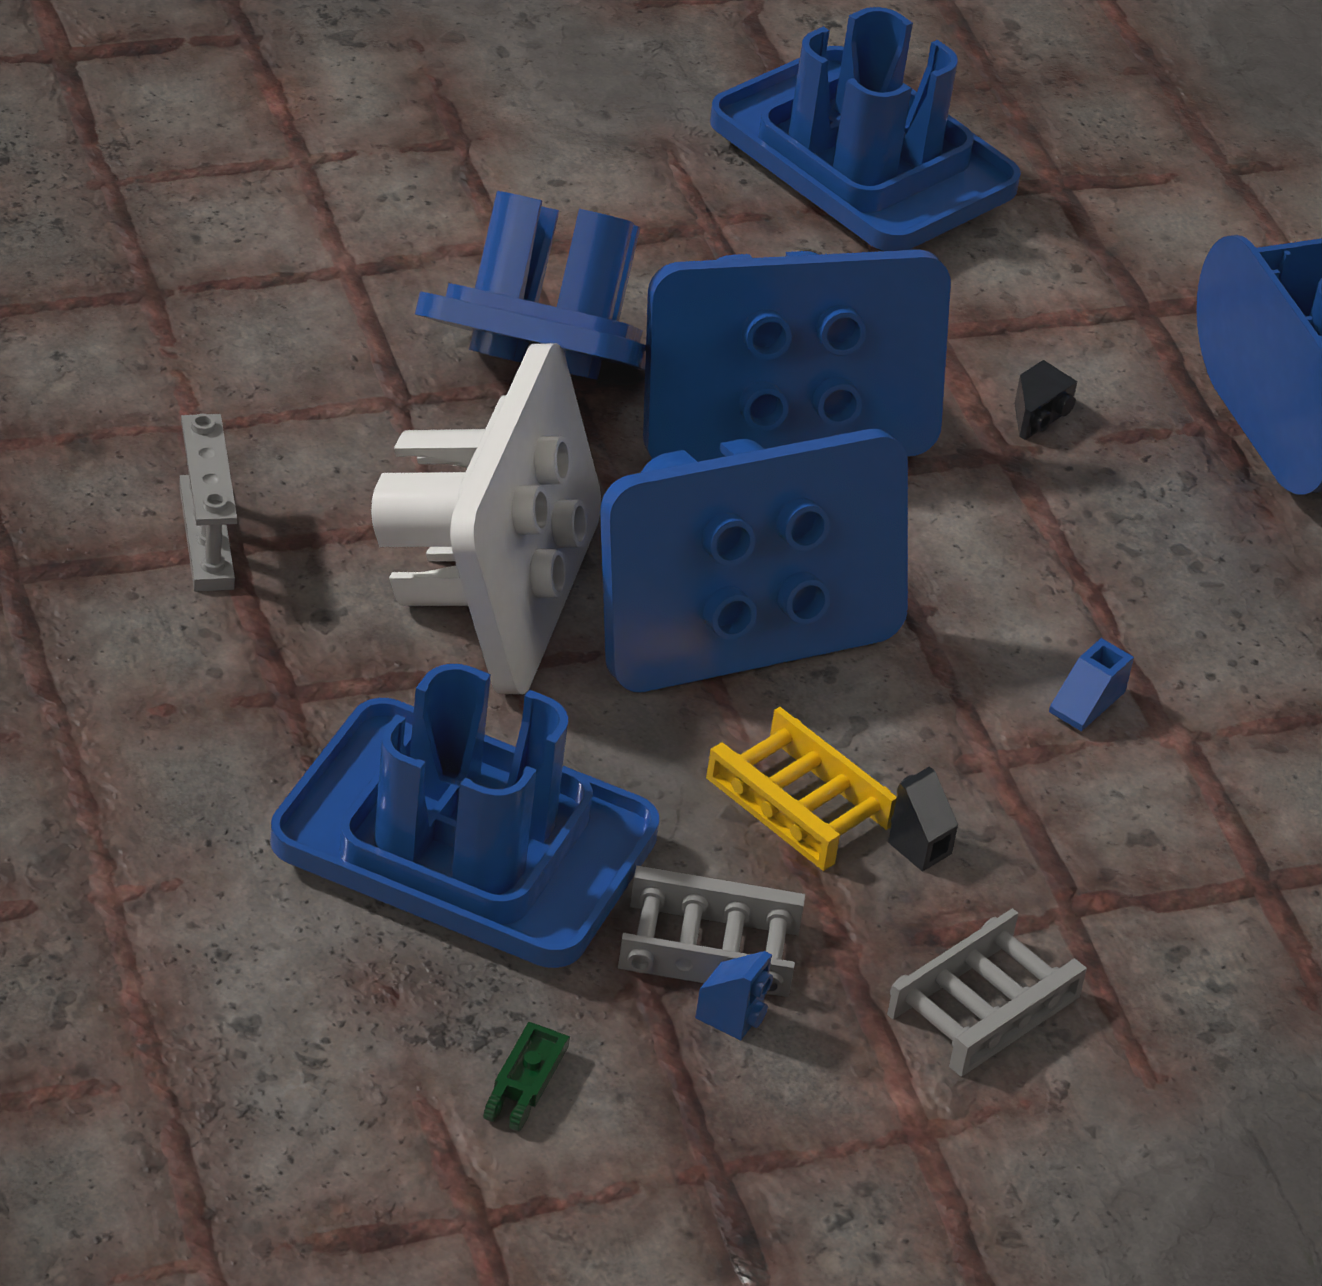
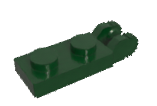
(527, 1073)

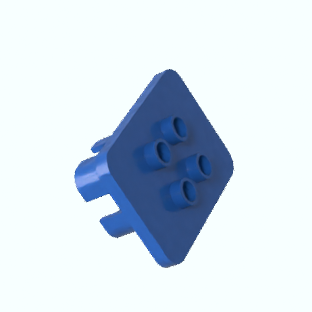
(864, 140)
(510, 278)
(795, 350)
(753, 557)
(465, 824)

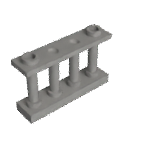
(207, 502)
(714, 901)
(998, 1024)

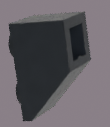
(1042, 398)
(923, 820)

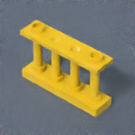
(792, 817)

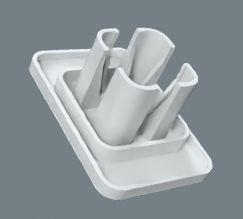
(508, 521)

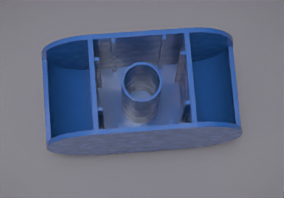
(1265, 349)

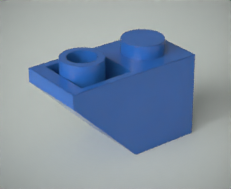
(1092, 684)
(735, 994)

